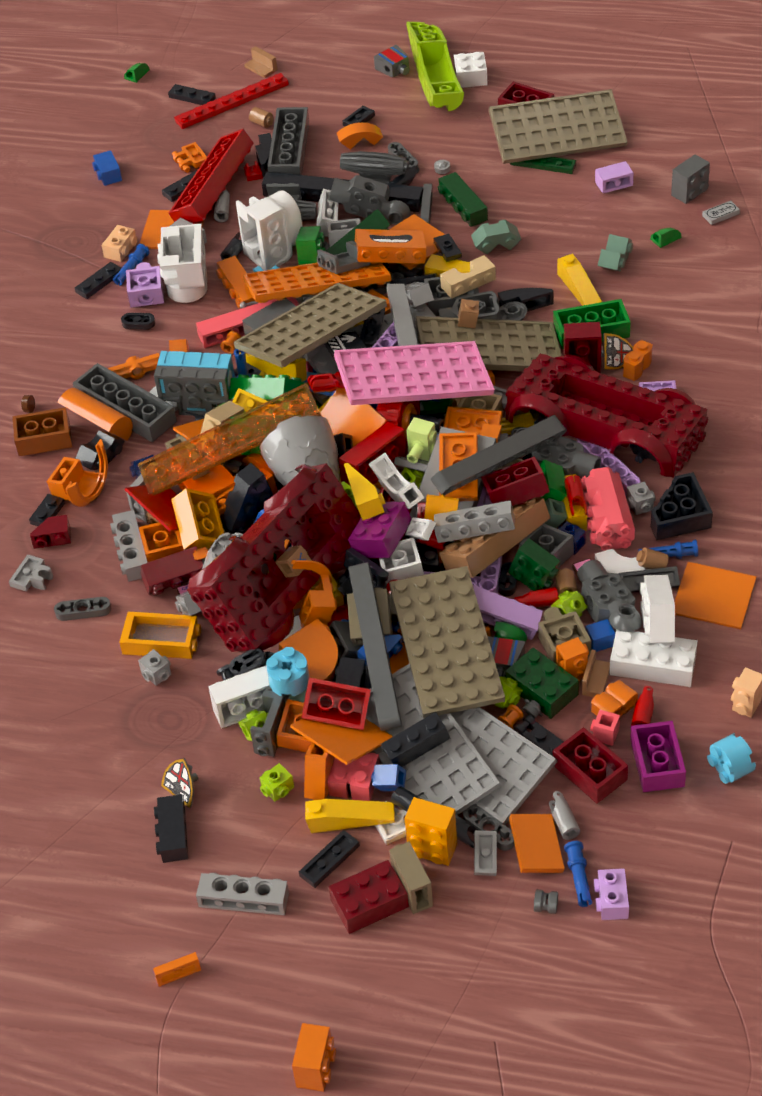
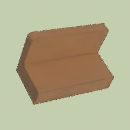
(261, 62)
(595, 676)

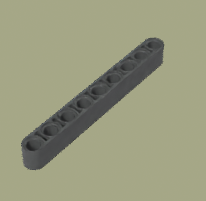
(498, 455)
(375, 647)

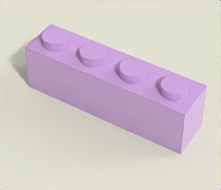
(506, 610)

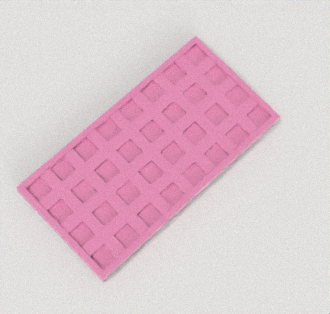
(413, 373)

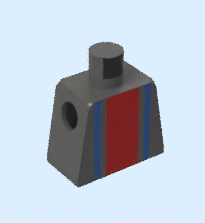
(392, 61)
(506, 652)

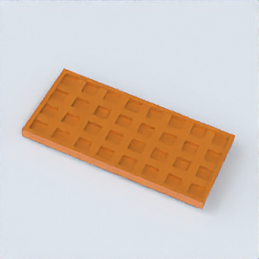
(309, 280)

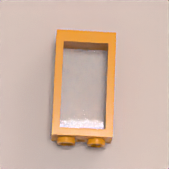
(165, 633)

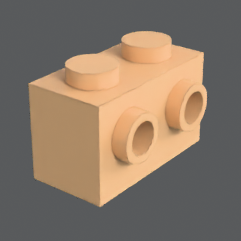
(119, 243)
(747, 692)

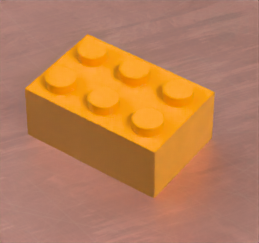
(197, 518)
(431, 830)

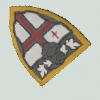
(614, 351)
(179, 780)

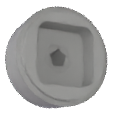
(442, 166)

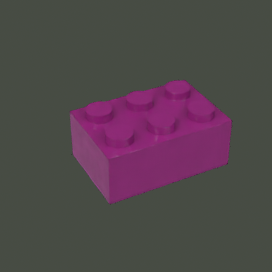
(381, 534)
(657, 756)

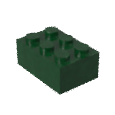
(543, 682)

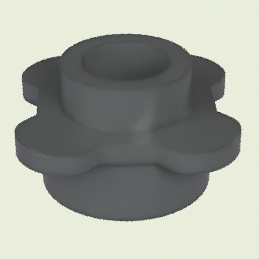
(532, 708)

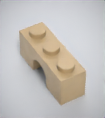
(457, 283)

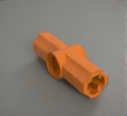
(136, 367)

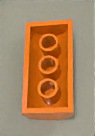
(97, 412)

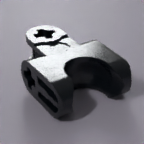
(244, 663)

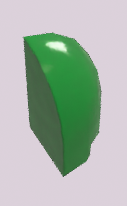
(136, 72)
(665, 236)
(509, 631)

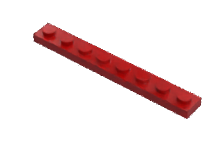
(231, 100)

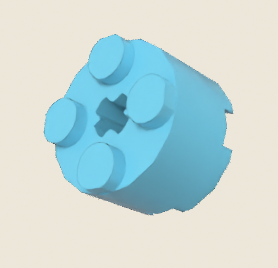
(287, 672)
(731, 758)

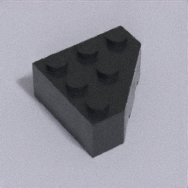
(245, 500)
(681, 509)

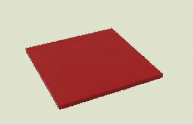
(158, 505)

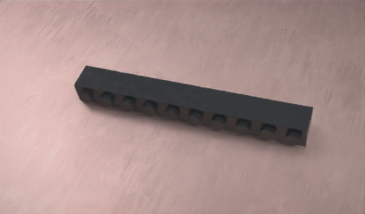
(312, 187)

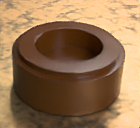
(28, 403)

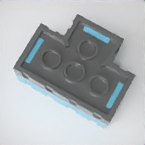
(194, 380)

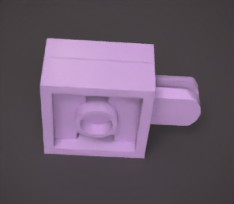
(144, 285)

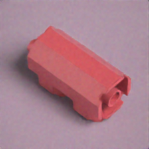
(607, 510)

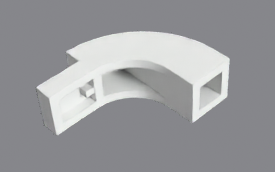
(394, 482)

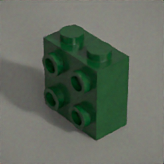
(534, 566)

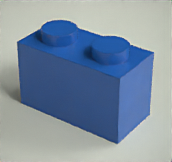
(106, 168)

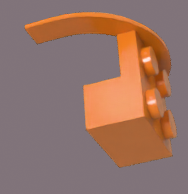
(76, 484)
(319, 601)

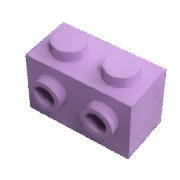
(614, 177)
(612, 894)

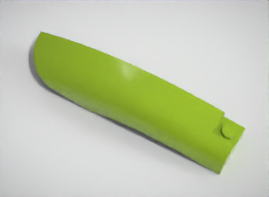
(434, 66)

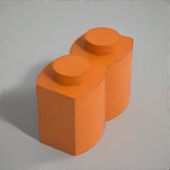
(637, 360)
(616, 699)

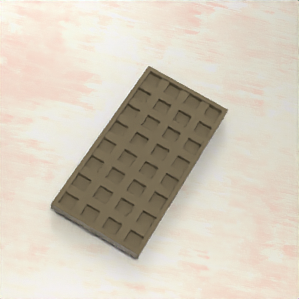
(557, 126)
(310, 324)
(501, 343)
(446, 642)

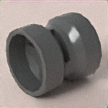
(541, 899)

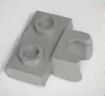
(31, 572)

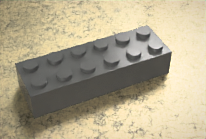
(289, 140)
(148, 413)

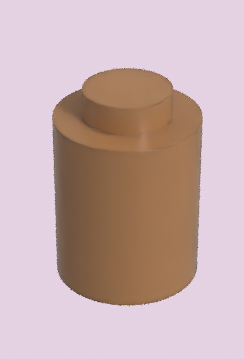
(261, 117)
(652, 559)
(565, 581)

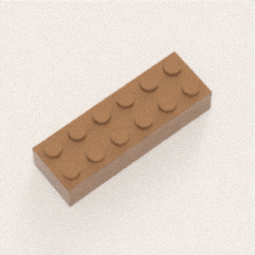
(483, 550)

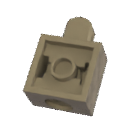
(559, 629)

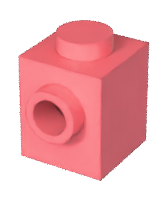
(606, 727)

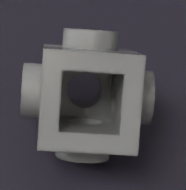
(640, 498)
(155, 667)

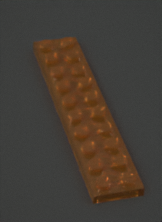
(224, 440)

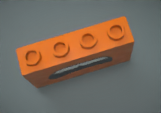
(390, 246)

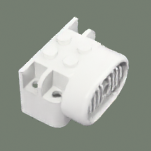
(269, 227)
(183, 262)

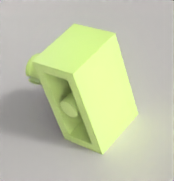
(420, 440)

